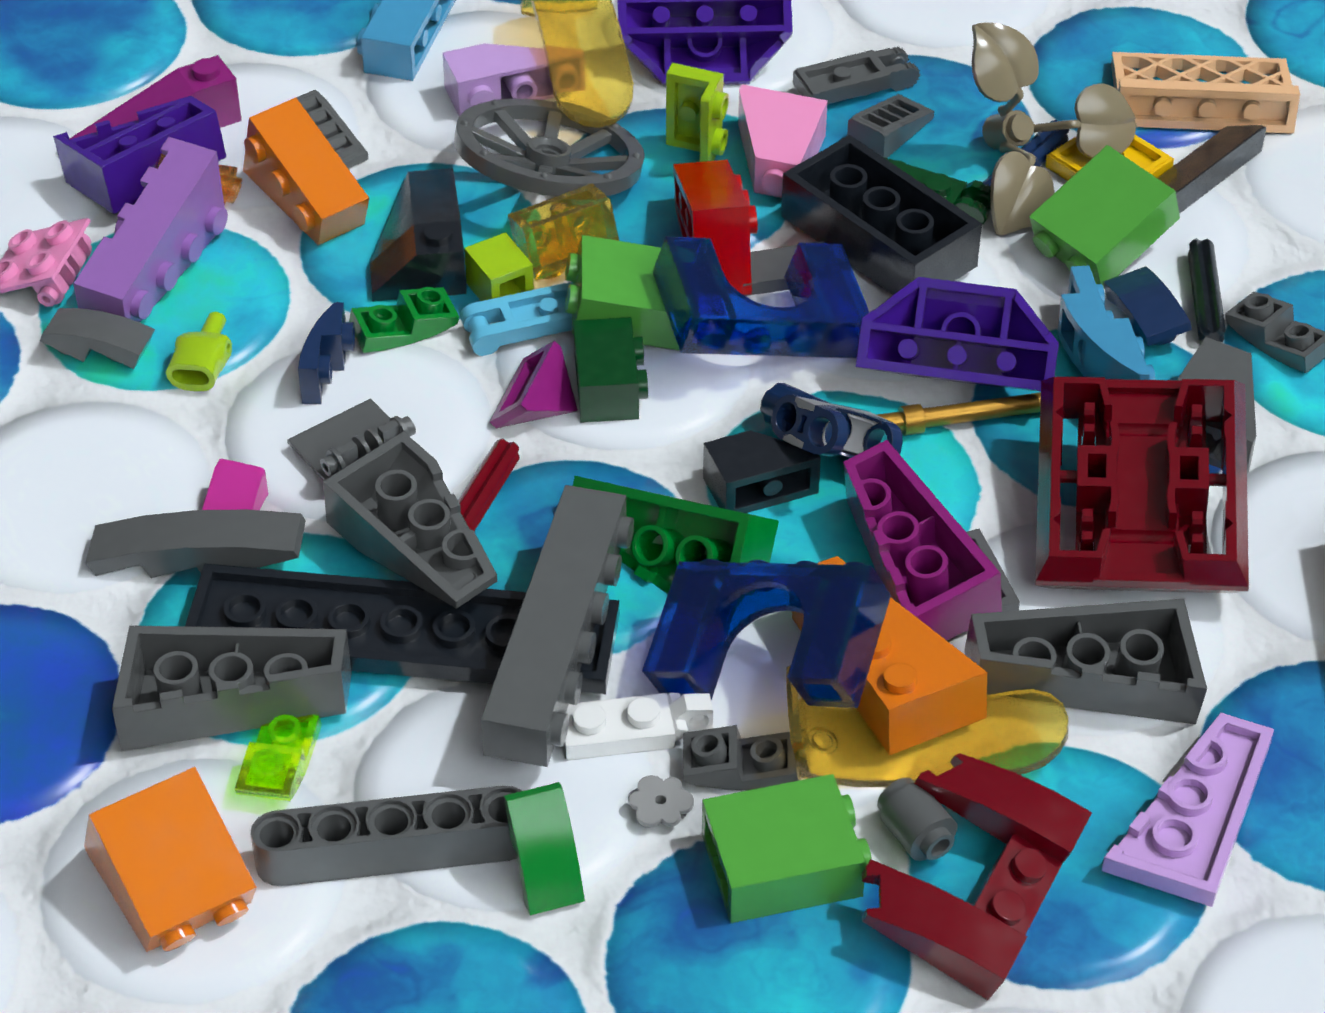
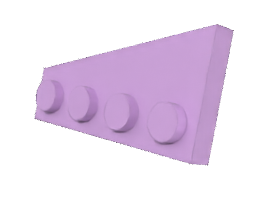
(1197, 814)

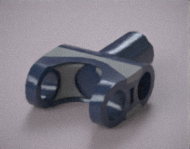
(824, 426)

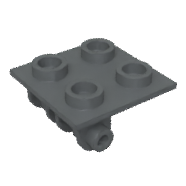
(348, 437)

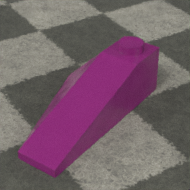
(205, 80)

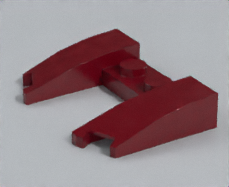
(981, 939)

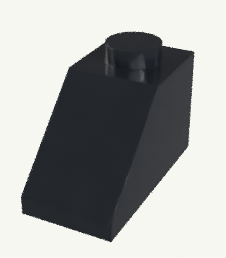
(758, 471)

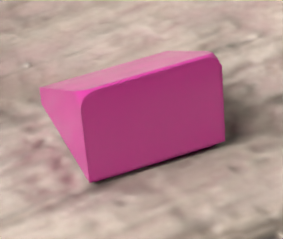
(236, 487)

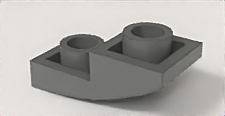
(1272, 329)
(82, 330)
(726, 761)

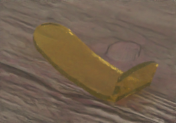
(584, 58)
(1019, 734)

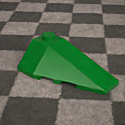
(685, 531)

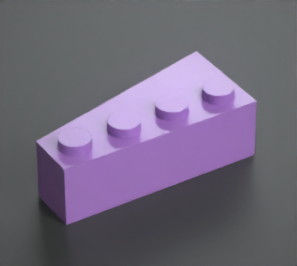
(157, 234)

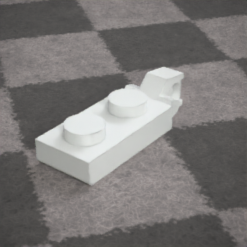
(634, 723)

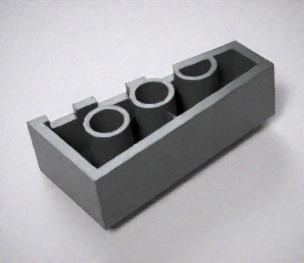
(1096, 657)

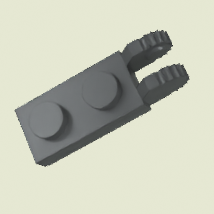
(856, 75)

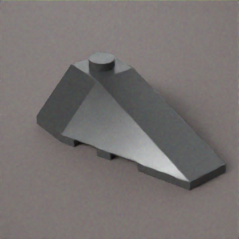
(407, 520)

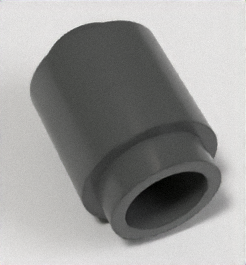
(917, 820)

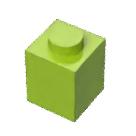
(497, 268)

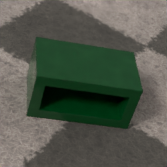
(607, 369)

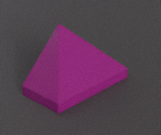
(537, 389)

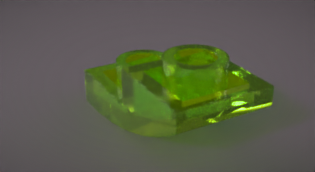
(279, 757)

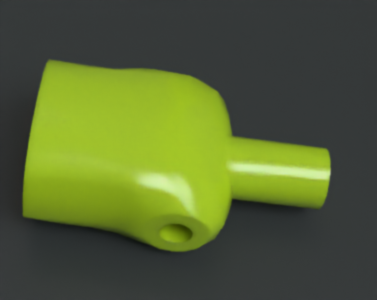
(200, 356)

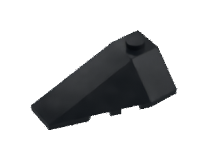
(421, 239)

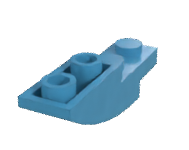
(1092, 335)

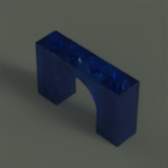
(718, 319)
(718, 599)

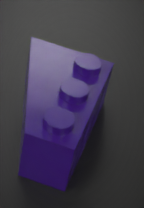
(115, 158)

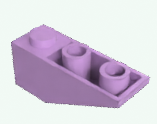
(495, 73)

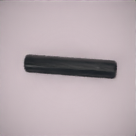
(1206, 290)

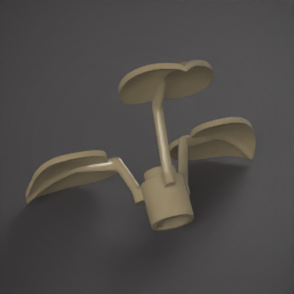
(1002, 65)

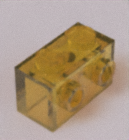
(555, 228)

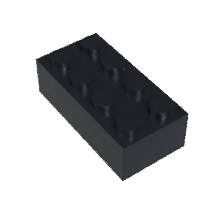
(880, 216)

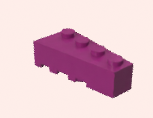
(918, 544)

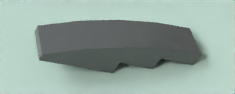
(196, 538)

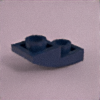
(1148, 305)
(324, 352)

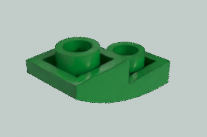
(413, 319)
(544, 848)

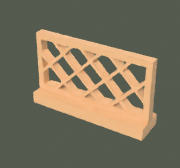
(1219, 102)

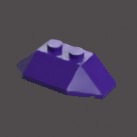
(706, 34)
(959, 336)

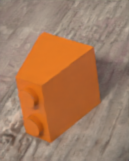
(169, 861)

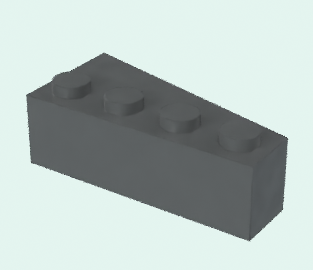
(225, 680)

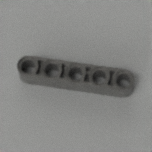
(382, 836)

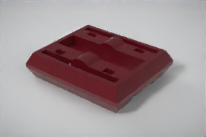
(1142, 485)

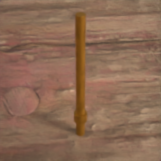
(915, 418)

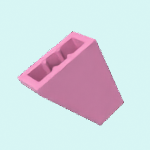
(778, 133)

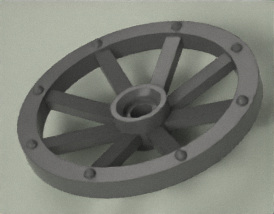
(545, 162)

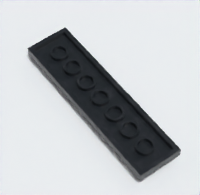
(388, 622)

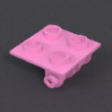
(46, 260)

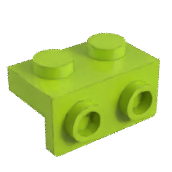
(696, 110)

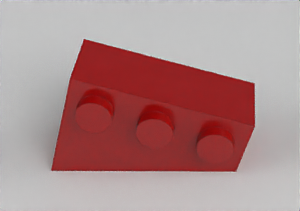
(716, 207)

